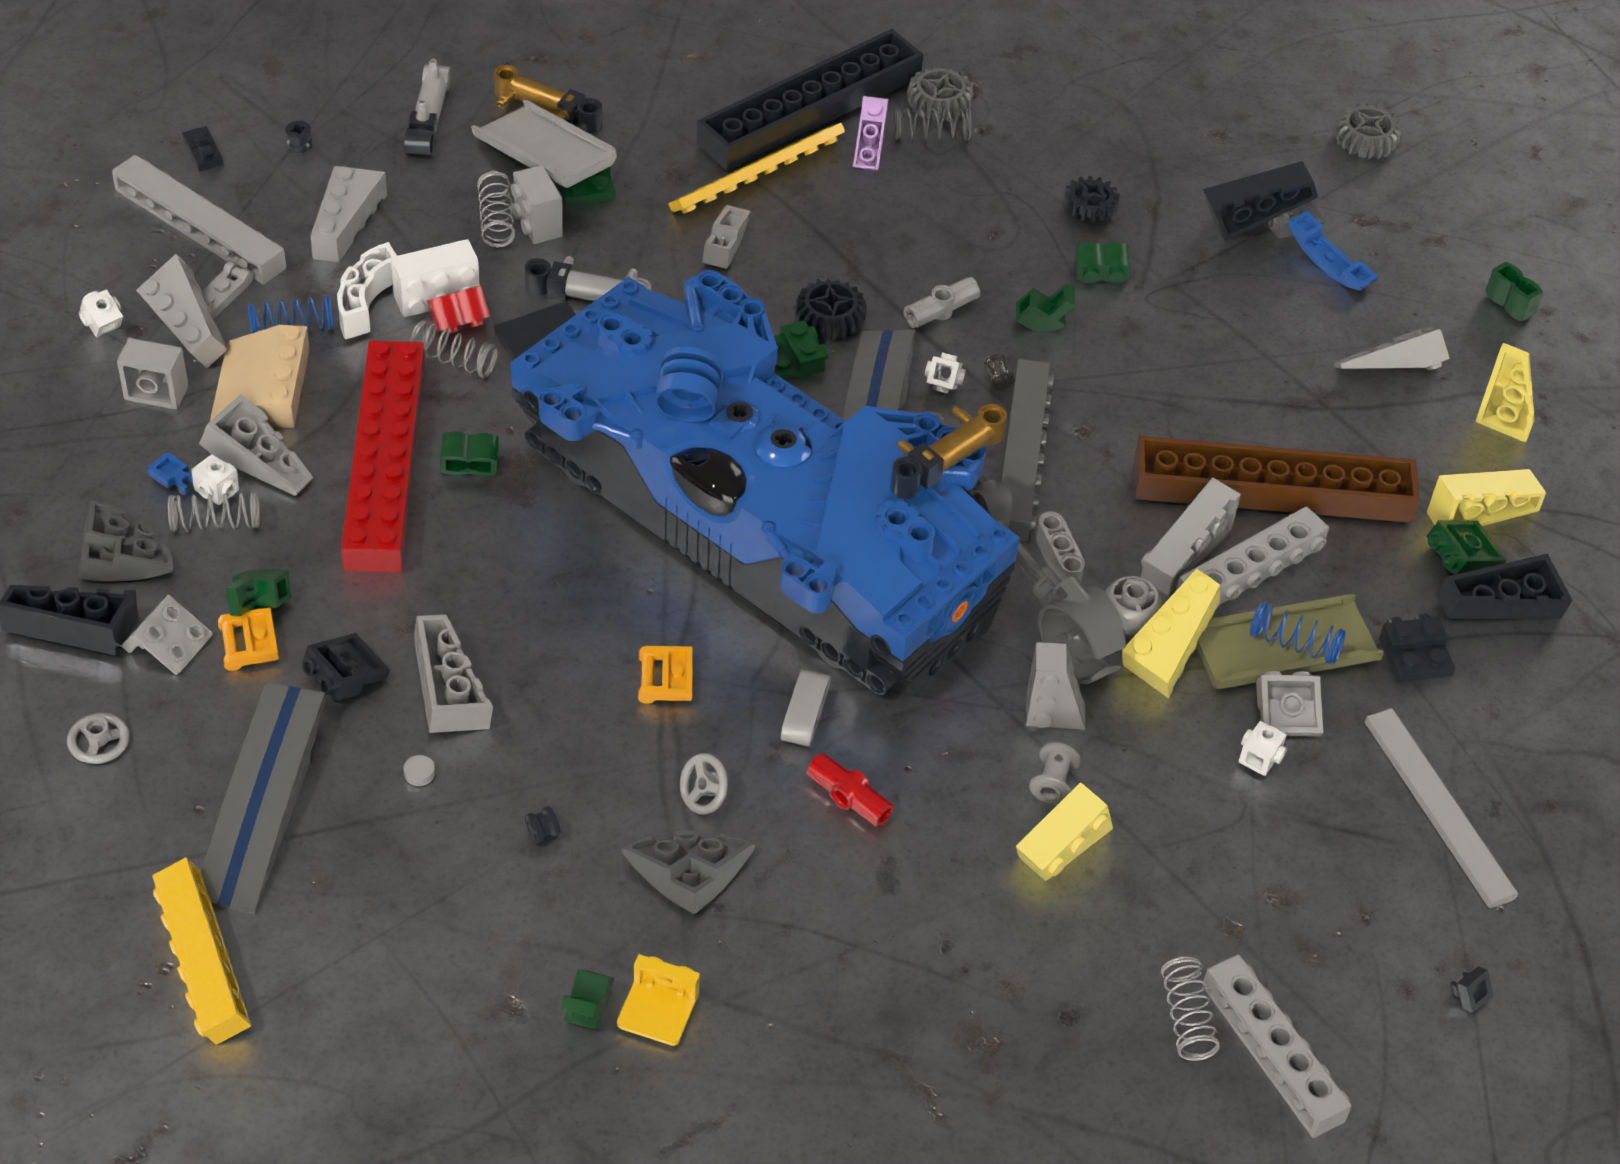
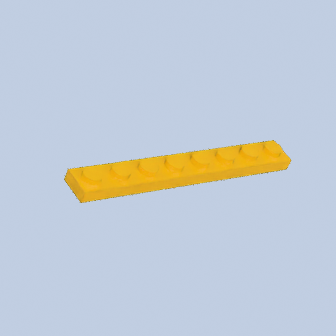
(749, 173)

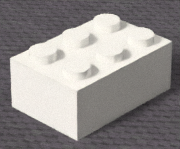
(433, 274)

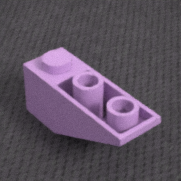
(870, 133)

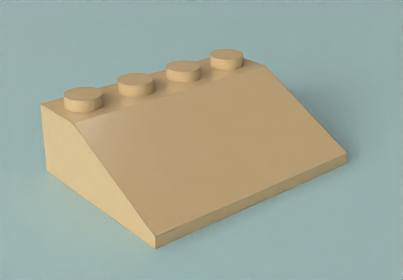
(267, 371)

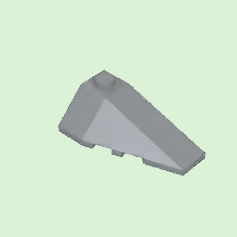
(250, 444)

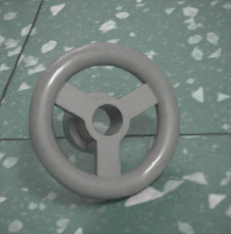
(97, 732)
(707, 783)

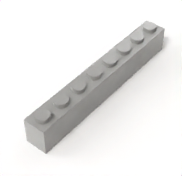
(199, 218)

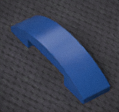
(1327, 256)

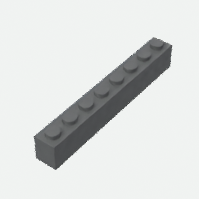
(1025, 441)

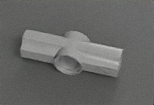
(941, 302)

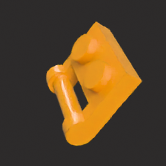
(258, 637)
(675, 673)

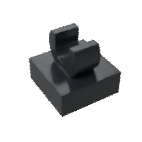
(1473, 989)

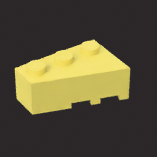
(1065, 832)

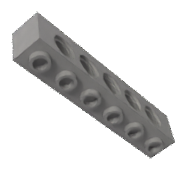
(1264, 554)
(1258, 1035)

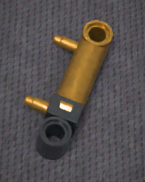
(568, 106)
(927, 463)

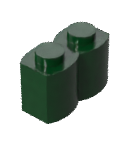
(1102, 262)
(1513, 291)
(469, 454)

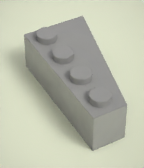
(345, 207)
(180, 305)
(1192, 536)
(449, 687)

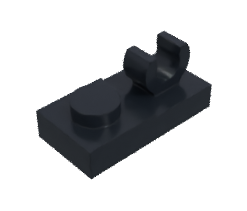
(202, 148)

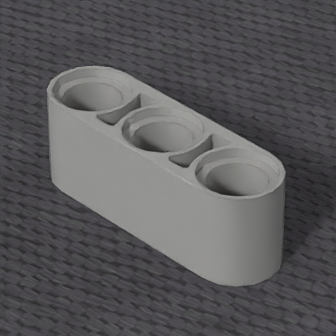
(1059, 545)
(805, 707)

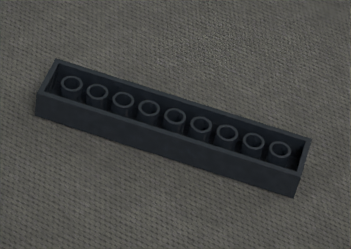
(808, 99)

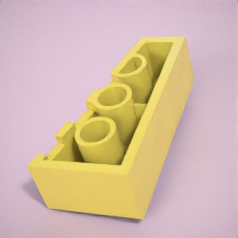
(1486, 496)
(1172, 634)

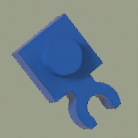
(170, 471)

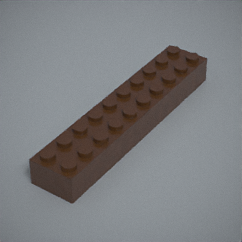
(1279, 478)

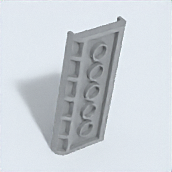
(546, 140)

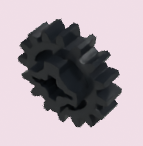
(1091, 198)

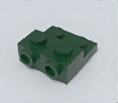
(592, 189)
(799, 351)
(1464, 546)

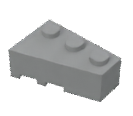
(1053, 690)

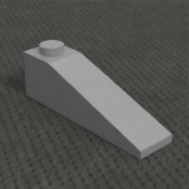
(1411, 350)

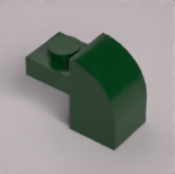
(1044, 312)
(258, 588)
(587, 998)

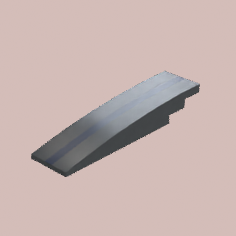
(880, 371)
(261, 796)

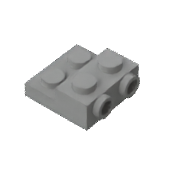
(1291, 702)

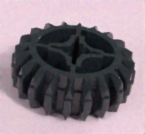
(831, 308)

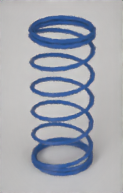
(325, 304)
(1335, 647)

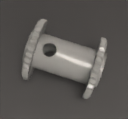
(1051, 784)

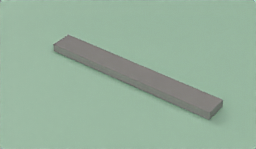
(1441, 809)

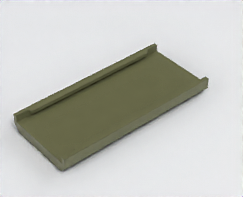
(1239, 659)

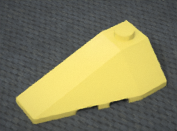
(1509, 395)

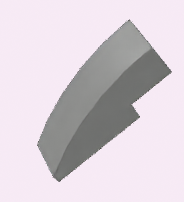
(726, 236)

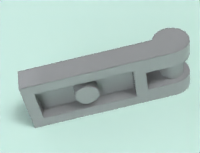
(224, 289)

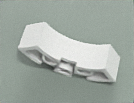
(360, 286)

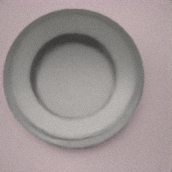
(419, 770)

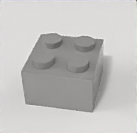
(537, 204)
(152, 373)

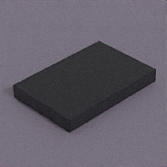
(527, 330)

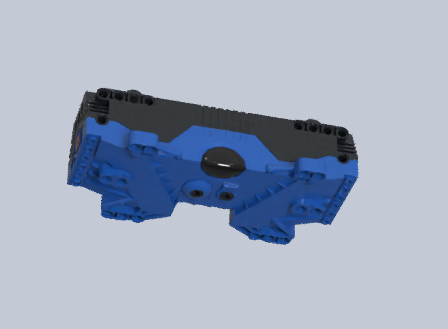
(771, 484)

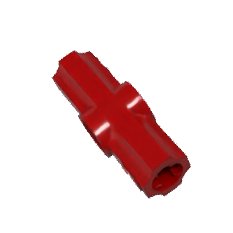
(850, 789)

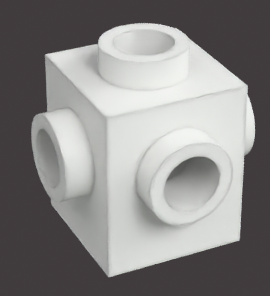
(100, 312)
(934, 372)
(215, 478)
(1262, 748)

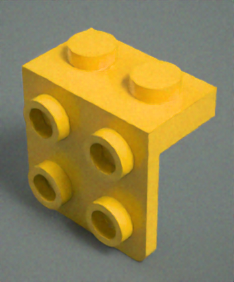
(659, 1000)

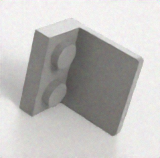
(169, 635)

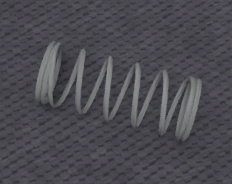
(501, 222)
(481, 357)
(174, 507)
(1188, 979)

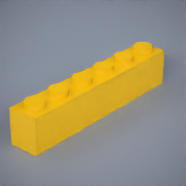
(200, 951)

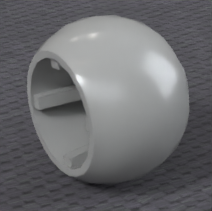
(1134, 601)

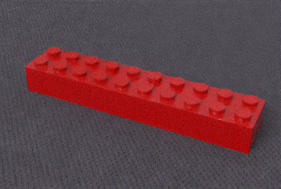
(384, 458)

